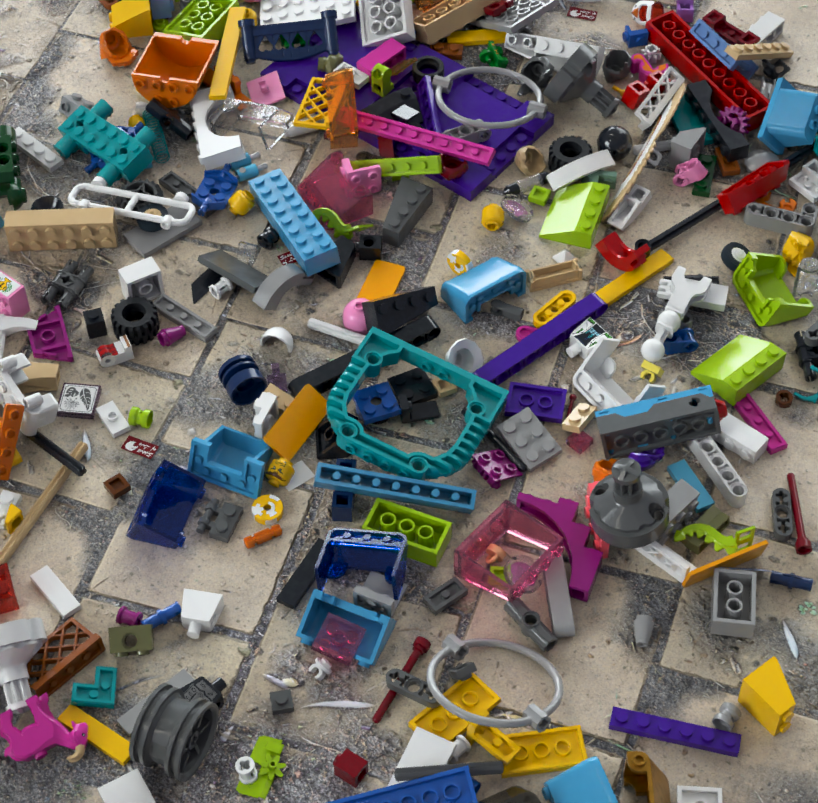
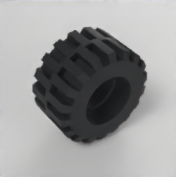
(566, 151)
(131, 310)

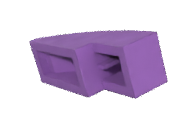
(685, 9)

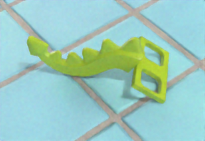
(336, 223)
(714, 536)

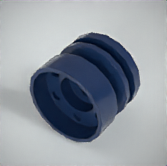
(242, 379)

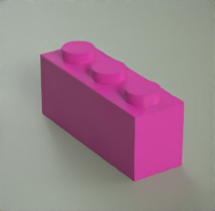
(387, 54)

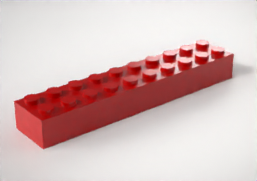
(697, 63)

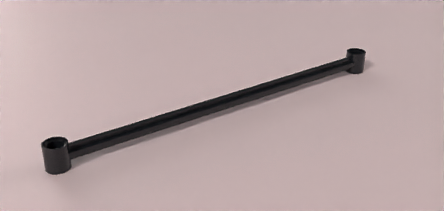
(707, 211)

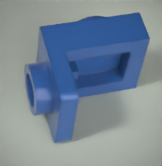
(635, 38)

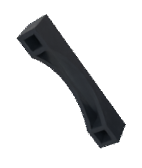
(731, 143)

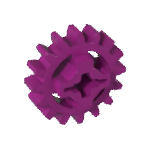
(734, 123)

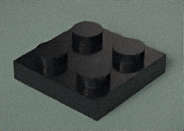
(415, 385)

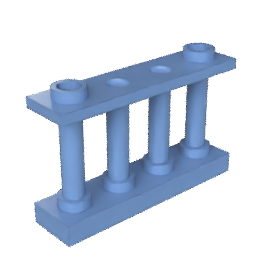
(717, 45)

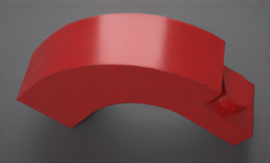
(620, 255)

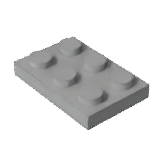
(529, 439)

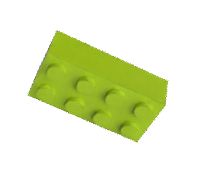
(425, 534)

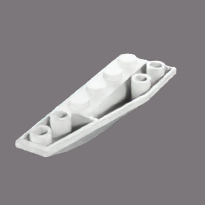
(553, 49)

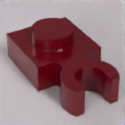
(496, 8)

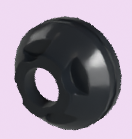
(47, 202)

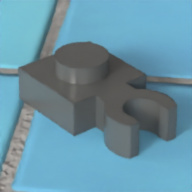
(462, 671)

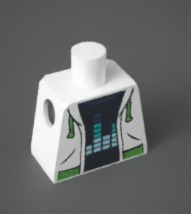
(585, 338)

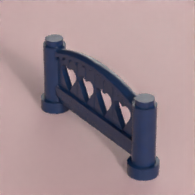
(324, 28)

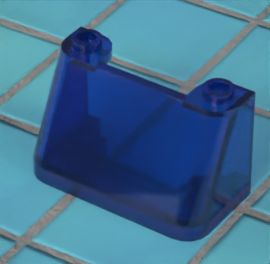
(166, 506)

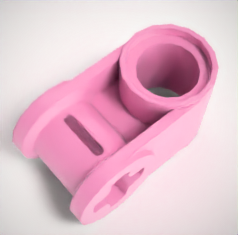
(689, 172)

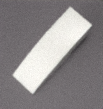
(630, 207)

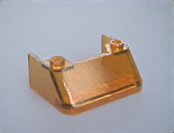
(341, 108)

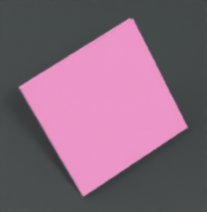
(266, 89)

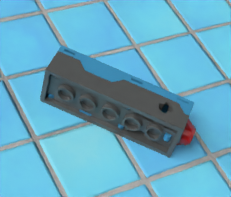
(660, 421)

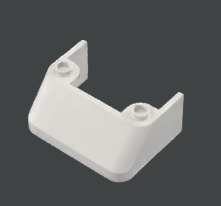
(595, 380)

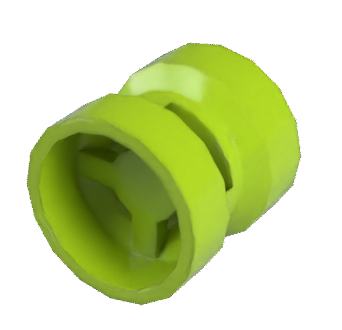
(140, 417)

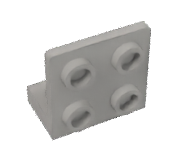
(377, 595)

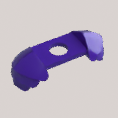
(648, 458)

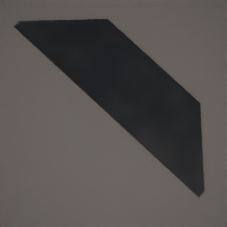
(202, 283)

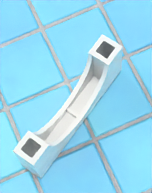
(214, 149)

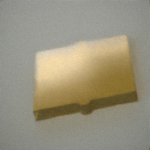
(398, 68)

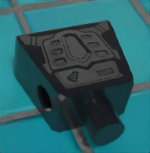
(204, 689)

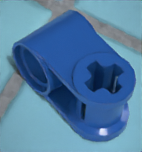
(680, 341)

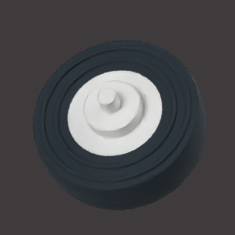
(733, 255)

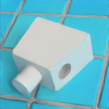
(200, 611)

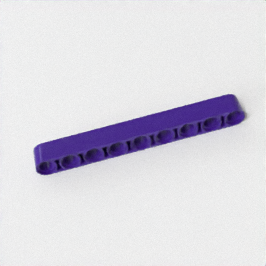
(541, 340)

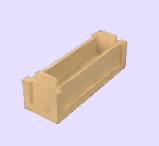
(553, 275)

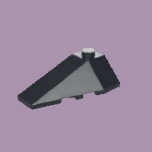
(393, 101)

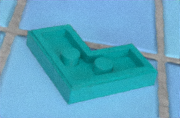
(99, 694)

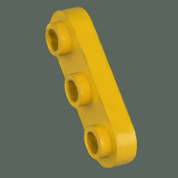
(554, 307)

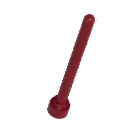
(802, 544)
(420, 646)

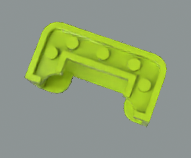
(765, 292)

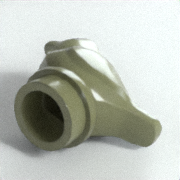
(330, 63)

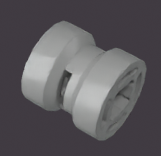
(726, 717)

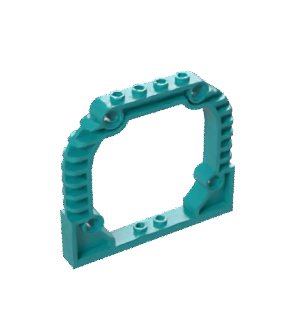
(382, 350)

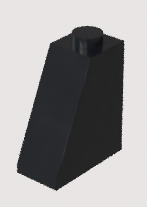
(337, 274)

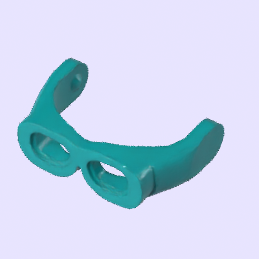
(813, 398)

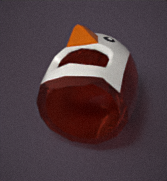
(646, 10)

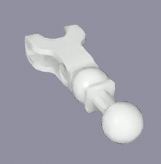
(669, 321)

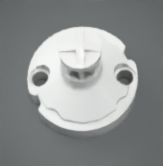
(18, 645)

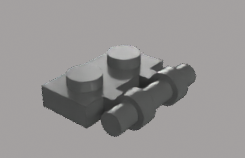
(225, 523)

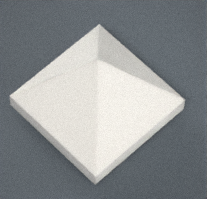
(563, 256)

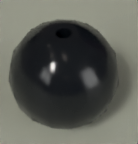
(616, 140)

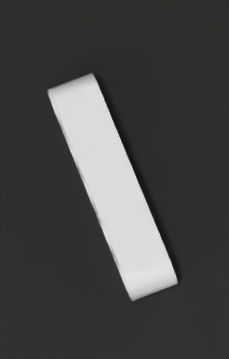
(719, 470)

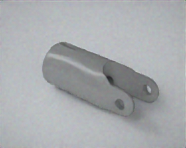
(766, 88)

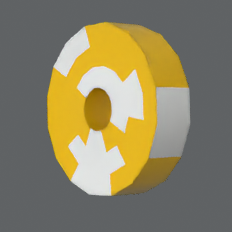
(459, 262)
(267, 502)

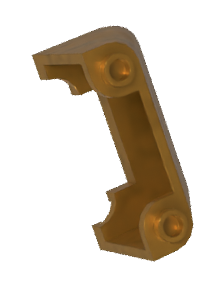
(645, 778)

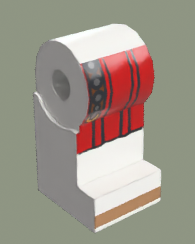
(115, 352)

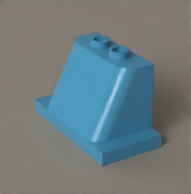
(789, 118)
(231, 460)

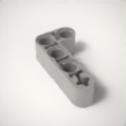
(781, 220)

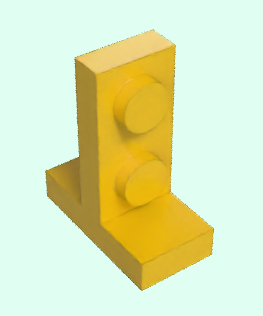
(492, 740)

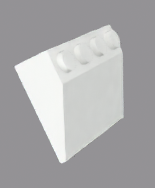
(386, 20)

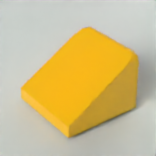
(13, 518)

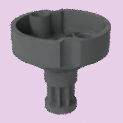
(578, 80)
(628, 505)

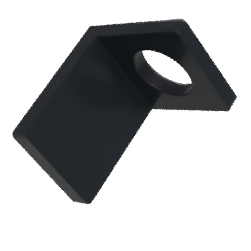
(770, 70)

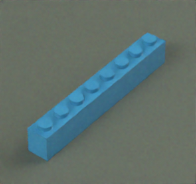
(395, 488)

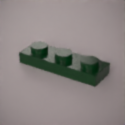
(703, 187)

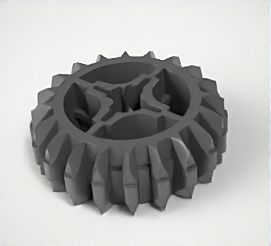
(140, 187)

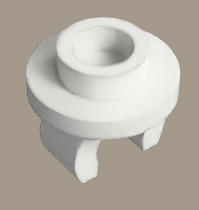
(323, 666)

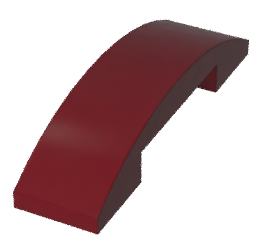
(727, 31)

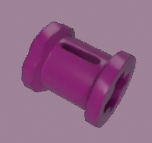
(128, 617)

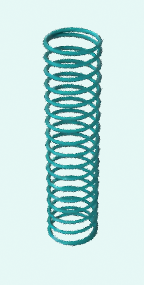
(163, 141)

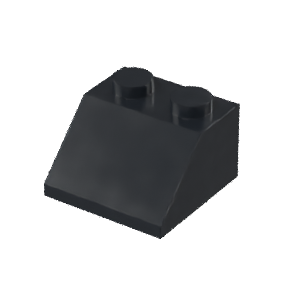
(326, 442)

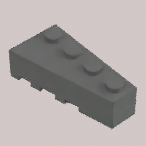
(406, 209)

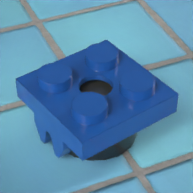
(376, 404)

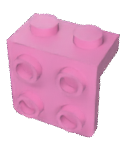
(368, 176)

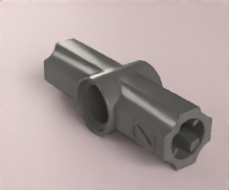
(538, 631)

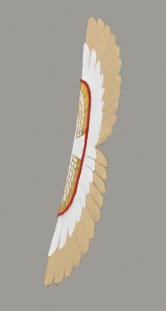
(644, 155)

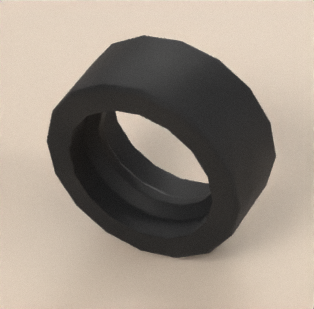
(427, 62)

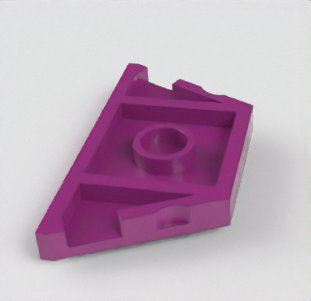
(50, 338)

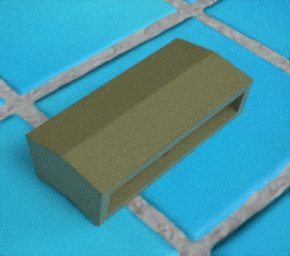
(713, 518)

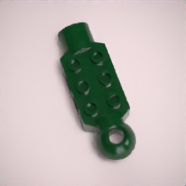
(9, 171)

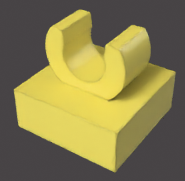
(651, 369)

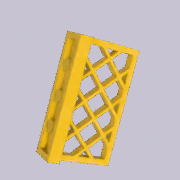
(311, 122)

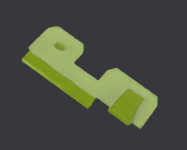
(262, 785)

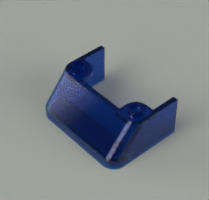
(363, 551)

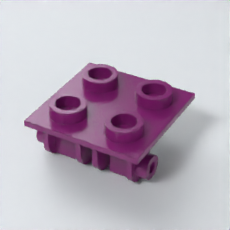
(494, 467)

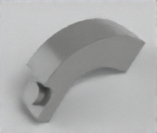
(278, 283)

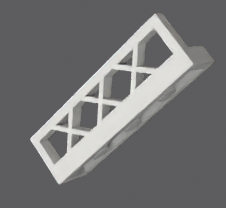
(662, 99)
(667, 560)

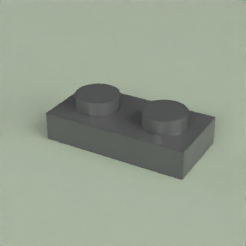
(445, 595)

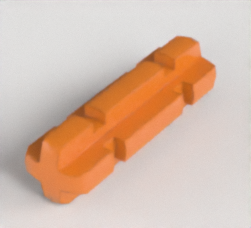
(262, 536)

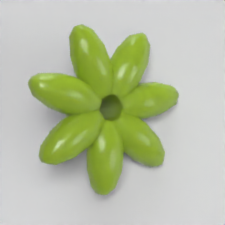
(275, 768)

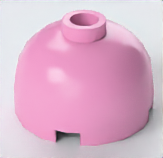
(354, 317)

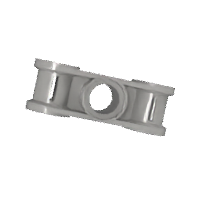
(469, 133)

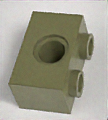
(118, 637)

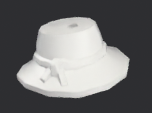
(465, 355)

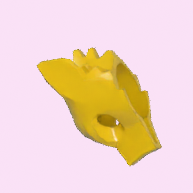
(796, 249)

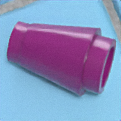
(170, 335)

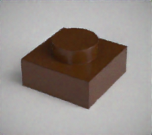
(117, 486)

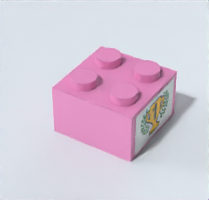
(12, 297)

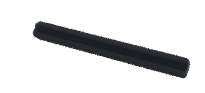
(58, 453)

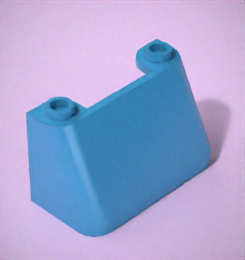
(481, 284)
(378, 626)
(580, 784)

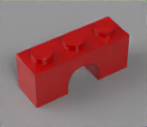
(637, 92)

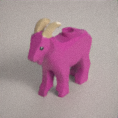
(42, 735)

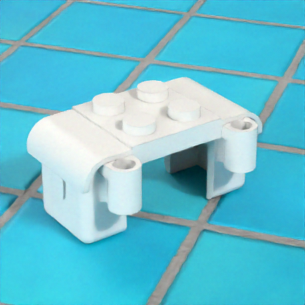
(38, 408)

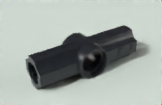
(169, 119)

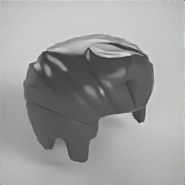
(616, 65)

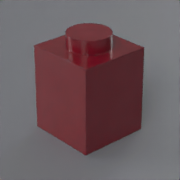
(350, 767)

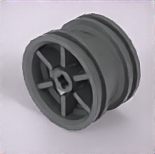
(173, 732)

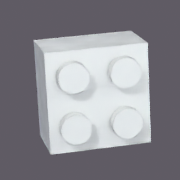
(141, 279)

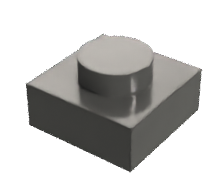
(281, 701)

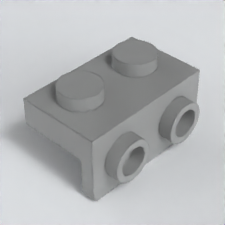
(70, 103)

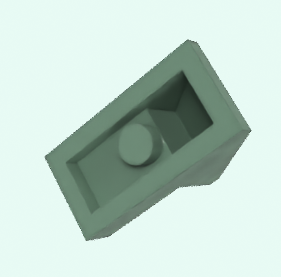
(603, 177)

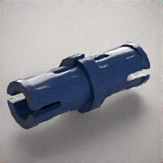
(791, 580)

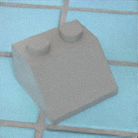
(686, 145)

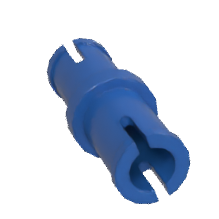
(163, 615)

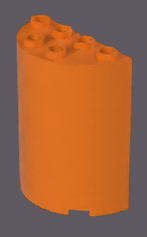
(173, 68)

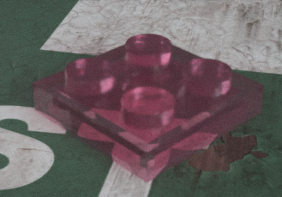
(338, 639)

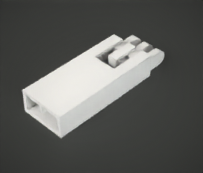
(714, 299)

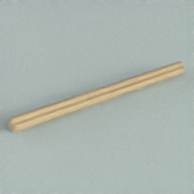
(40, 505)

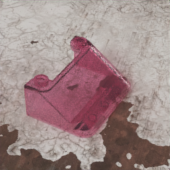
(329, 189)

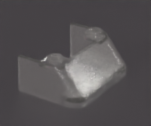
(272, 120)

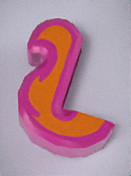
(643, 67)

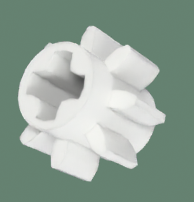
(651, 53)

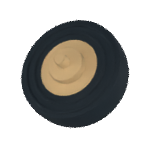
(153, 209)

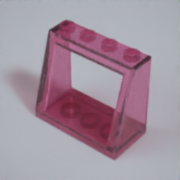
(519, 523)

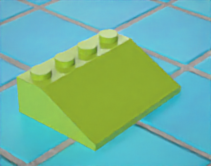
(202, 19)
(576, 214)
(740, 367)

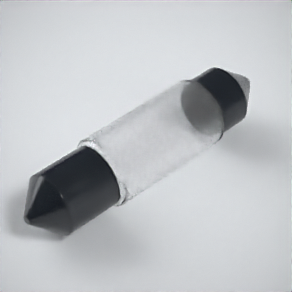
(526, 184)

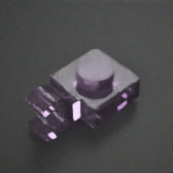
(277, 378)

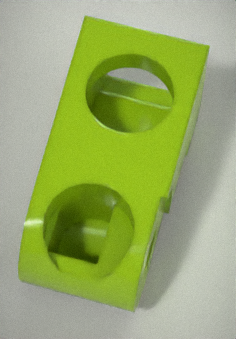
(381, 78)

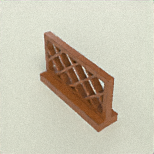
(66, 666)

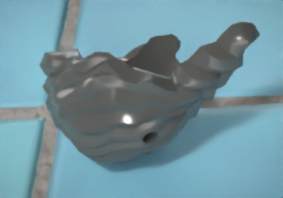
(539, 71)

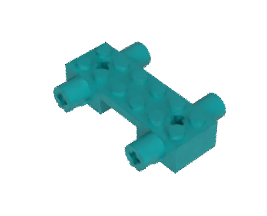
(90, 131)

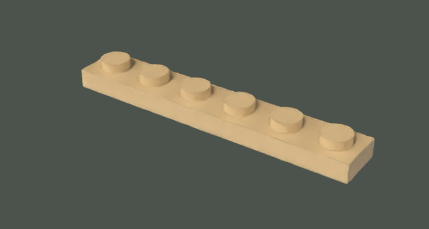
(759, 51)

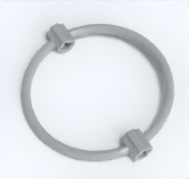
(534, 109)
(532, 716)

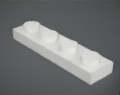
(37, 151)

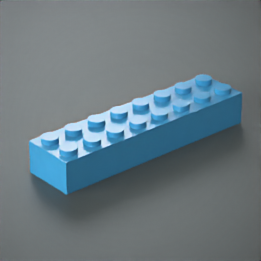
(294, 222)

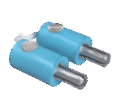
(245, 169)

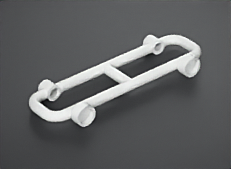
(99, 185)

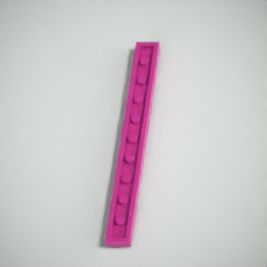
(425, 138)

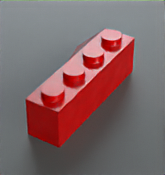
(753, 186)

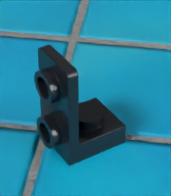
(418, 411)

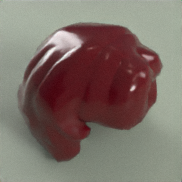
(452, 167)

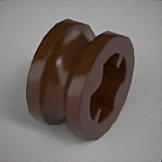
(784, 404)

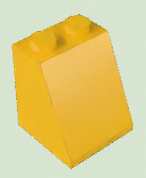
(132, 17)
(768, 697)

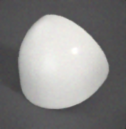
(279, 333)

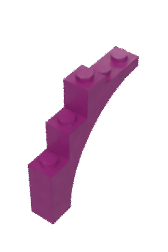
(561, 518)

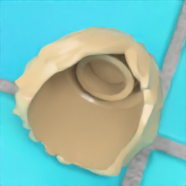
(530, 160)

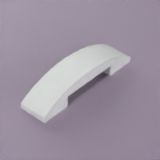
(580, 168)

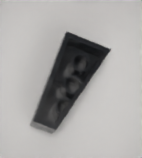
(398, 309)

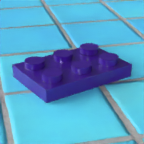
(544, 401)

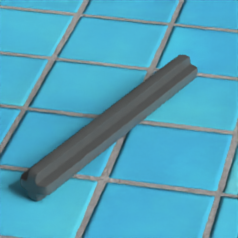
(475, 769)

